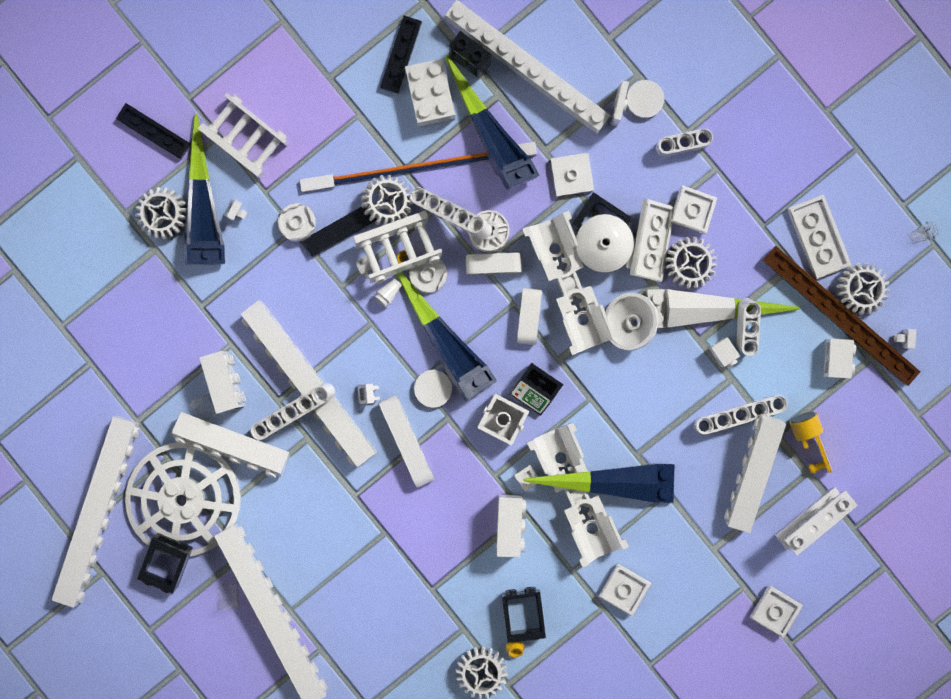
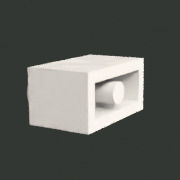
(839, 358)

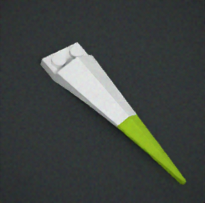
(688, 308)

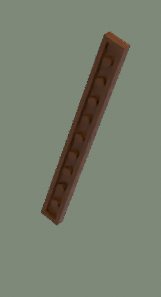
(841, 316)

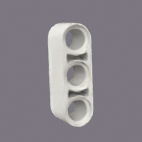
(691, 137)
(493, 263)
(529, 316)
(753, 333)

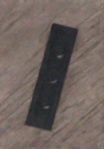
(401, 54)
(153, 131)
(338, 231)

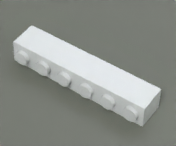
(230, 444)
(755, 473)

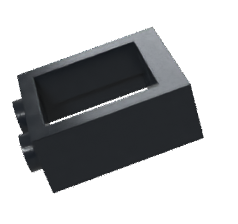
(466, 49)
(589, 204)
(170, 547)
(526, 634)

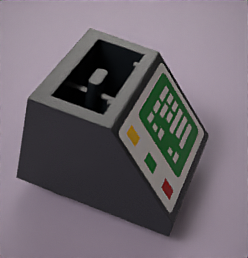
(536, 389)

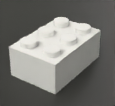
(430, 92)
(222, 381)
(510, 525)

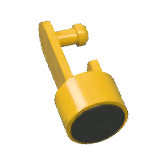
(806, 427)

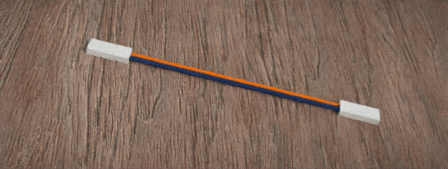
(327, 181)

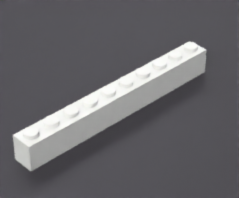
(527, 67)
(305, 379)
(95, 511)
(270, 614)

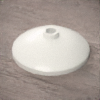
(602, 257)
(623, 313)

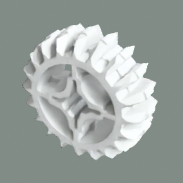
(384, 194)
(157, 218)
(686, 255)
(859, 282)
(474, 670)

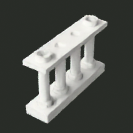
(226, 142)
(383, 235)
(816, 520)

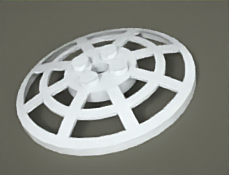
(182, 486)

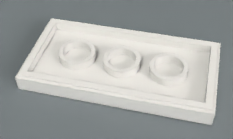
(819, 237)
(652, 241)

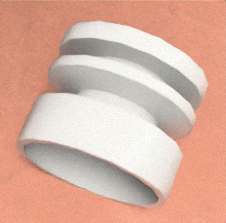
(499, 234)

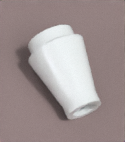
(388, 292)

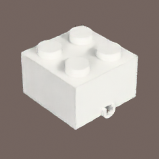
(503, 419)

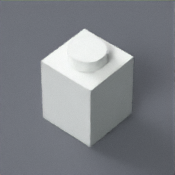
(724, 352)

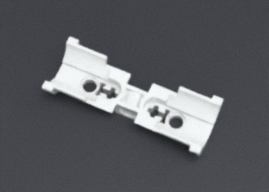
(560, 232)
(606, 537)

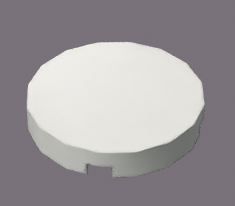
(645, 99)
(296, 222)
(428, 277)
(433, 388)

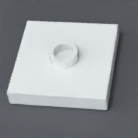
(620, 103)
(572, 174)
(693, 209)
(624, 589)
(776, 611)

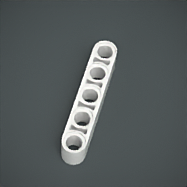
(457, 216)
(300, 408)
(749, 414)
(406, 441)

